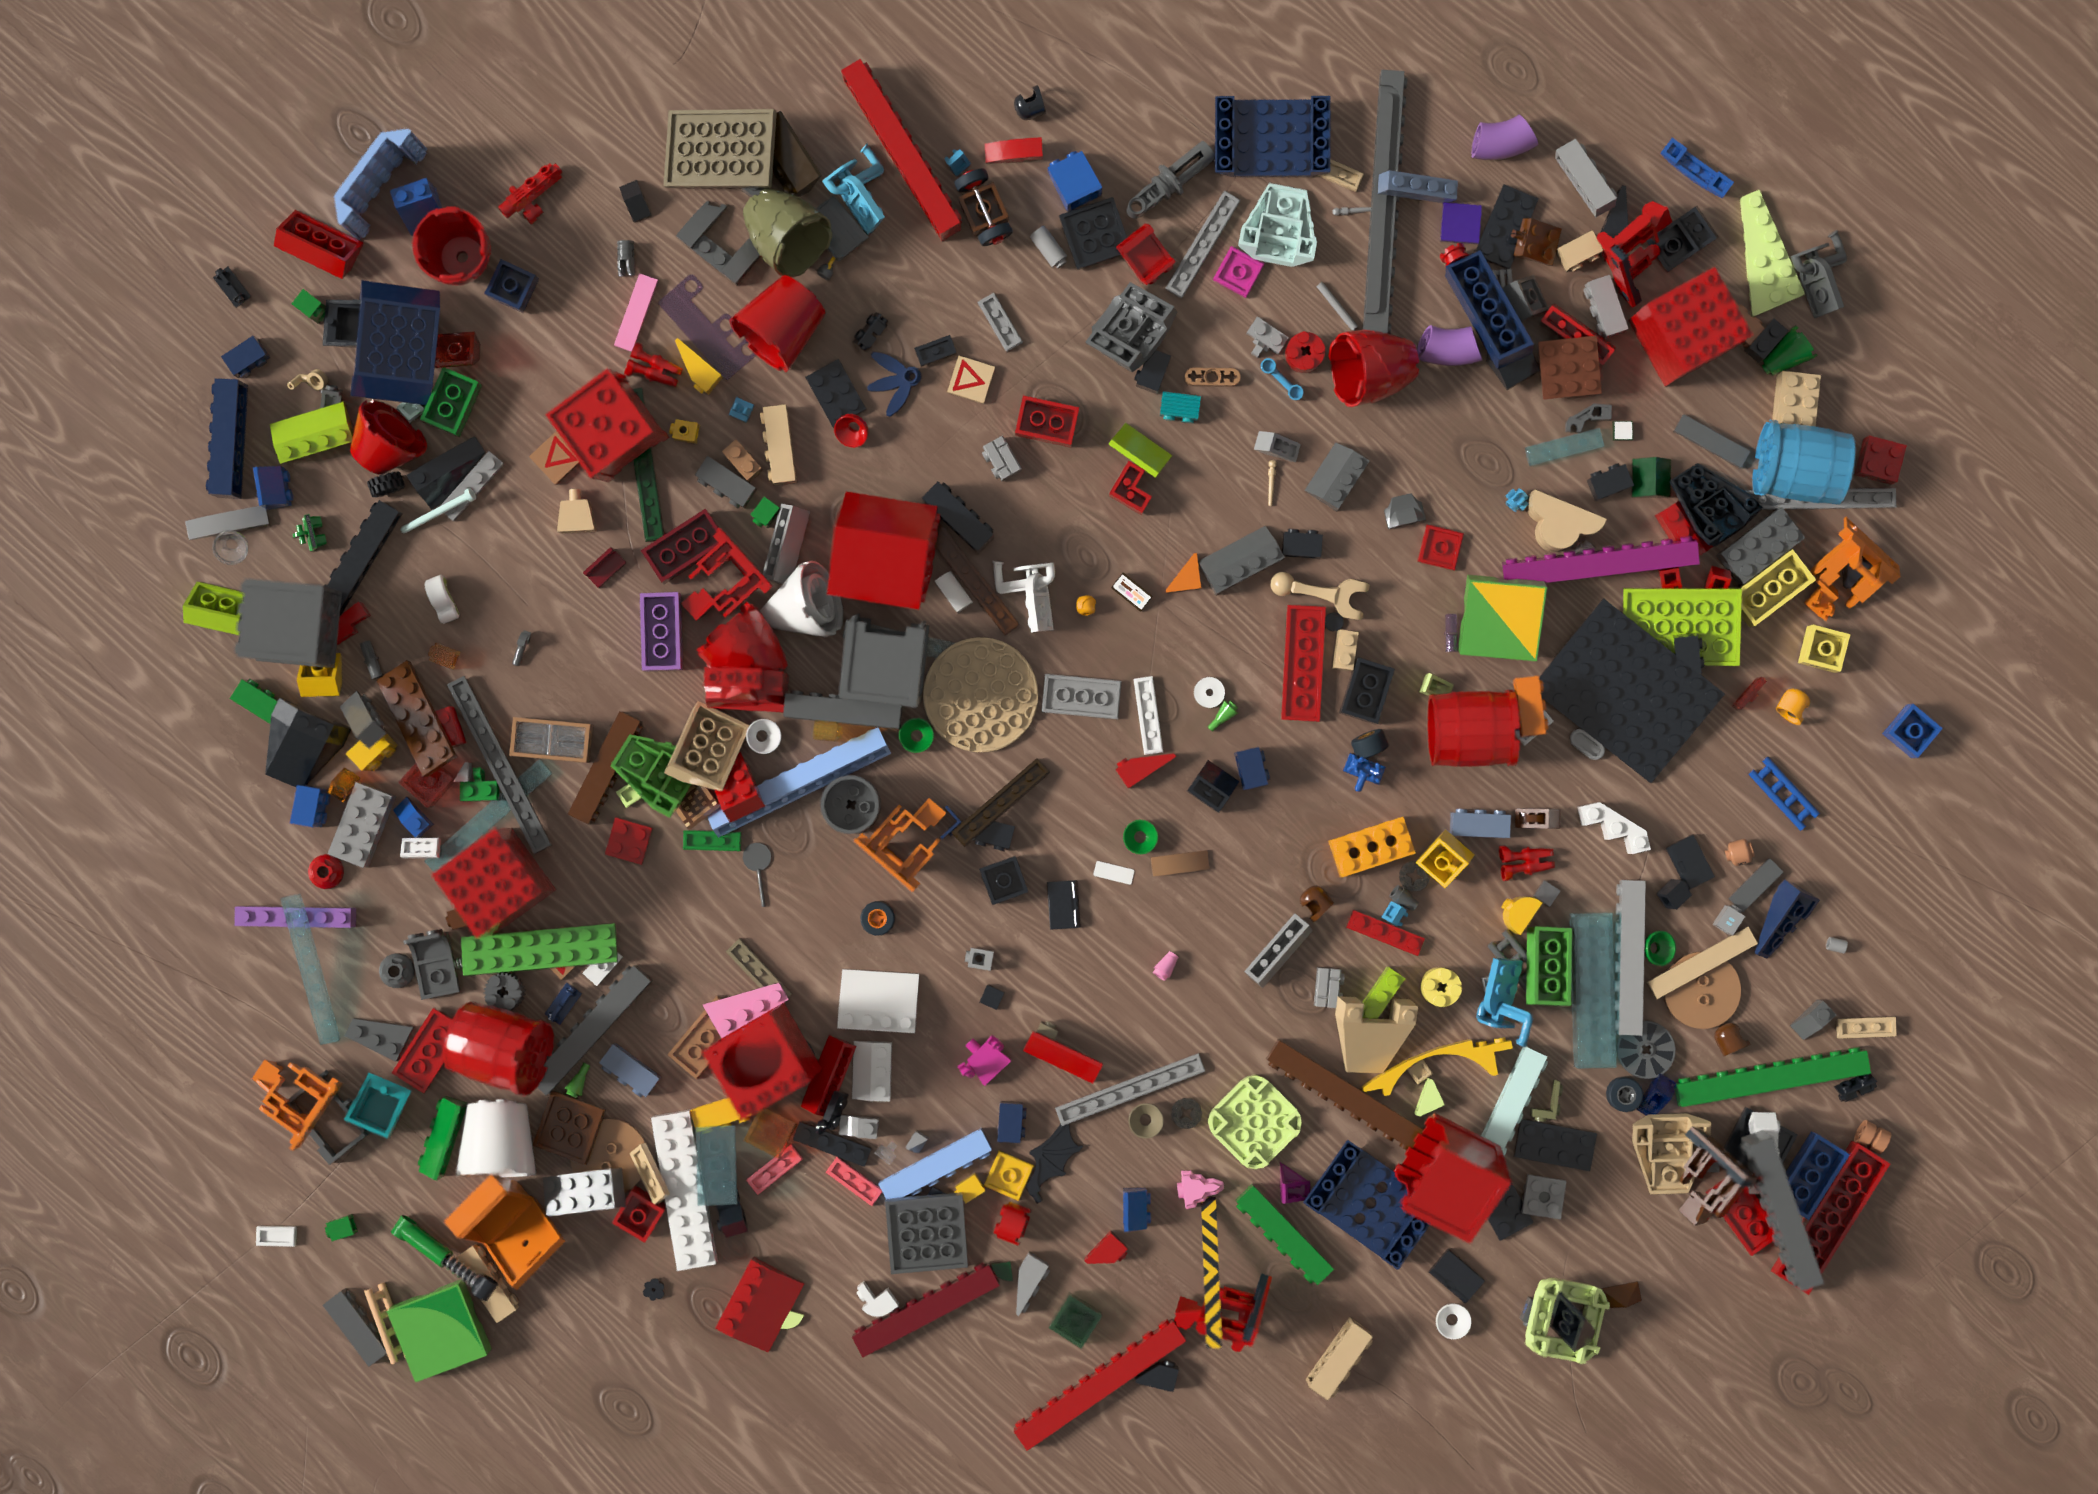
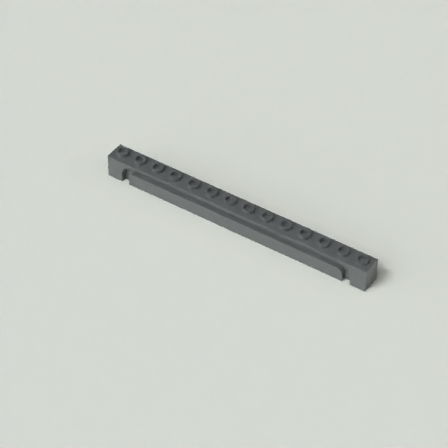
(1383, 207)

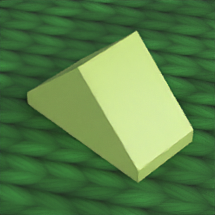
(1435, 685)
(1429, 1098)

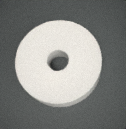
(1200, 692)

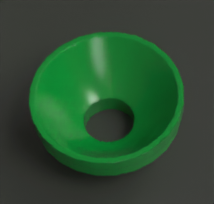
(912, 725)
(1150, 841)
(1665, 948)

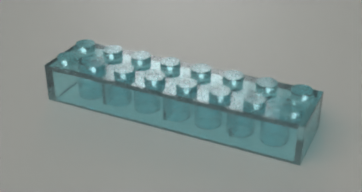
(1593, 990)

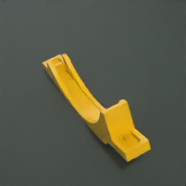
(1481, 1053)

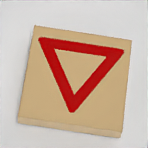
(971, 379)

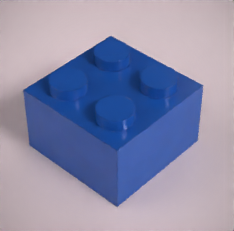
(1912, 731)
(310, 806)

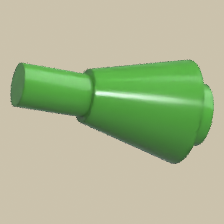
(1225, 713)
(576, 1085)

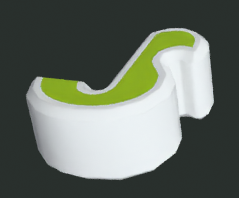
(441, 599)

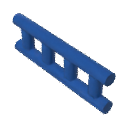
(1784, 781)

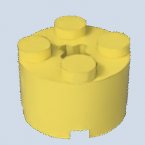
(1430, 984)

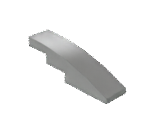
(232, 520)

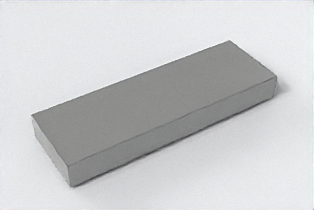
(1000, 322)

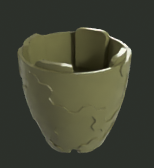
(786, 231)

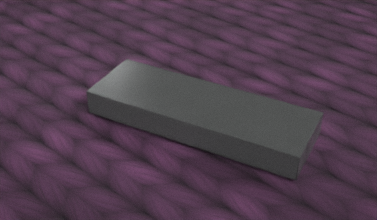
(1755, 885)

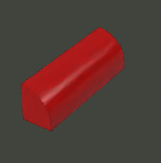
(834, 1063)

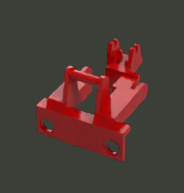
(726, 550)

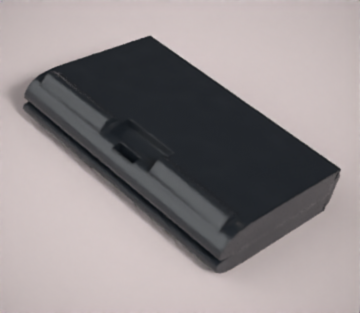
(1690, 861)
(1063, 904)
(1456, 1276)

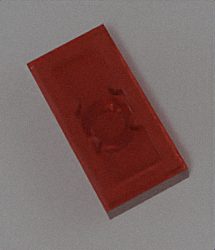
(1749, 694)

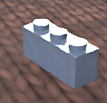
(1480, 824)
(629, 1070)

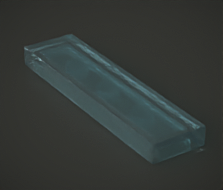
(1564, 447)

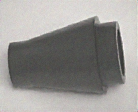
(1402, 897)

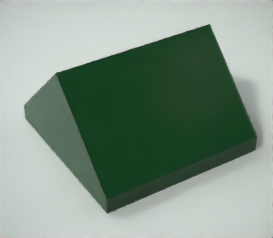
(1651, 477)

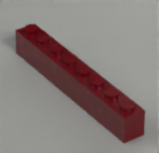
(925, 1310)

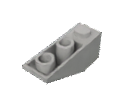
(1030, 1274)

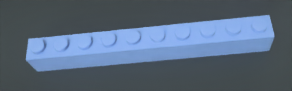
(809, 777)

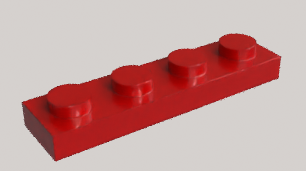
(1385, 933)

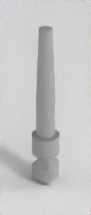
(1345, 210)

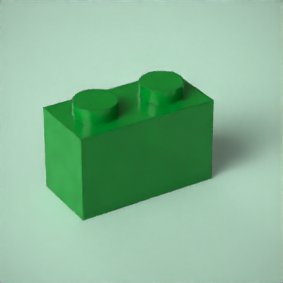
(310, 306)

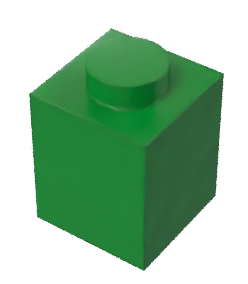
(765, 513)
(341, 1227)

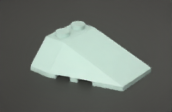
(1280, 228)

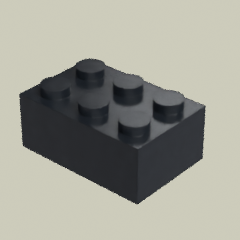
(1366, 691)

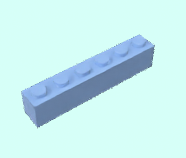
(936, 1165)

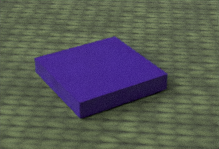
(1460, 223)

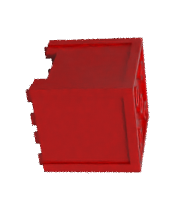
(606, 425)
(1452, 1178)

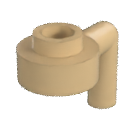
(316, 379)

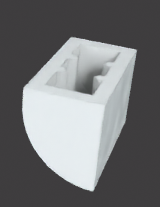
(953, 591)

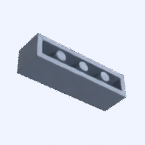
(1417, 187)

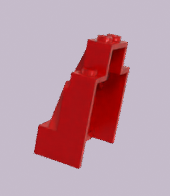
(745, 689)

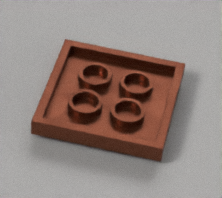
(1569, 367)

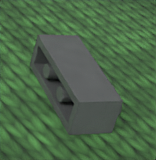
(725, 483)

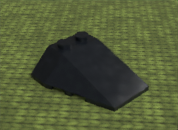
(300, 743)

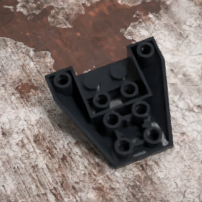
(1713, 504)

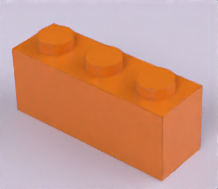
(1530, 706)

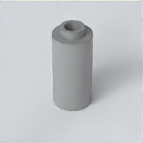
(1049, 247)

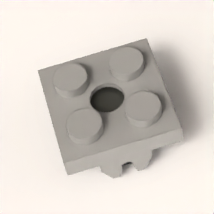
(1543, 1196)

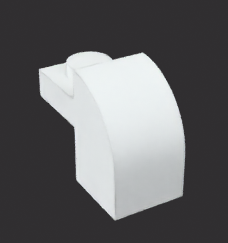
(876, 1305)

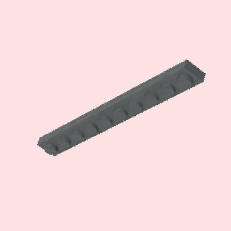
(499, 765)

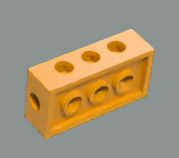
(1383, 853)

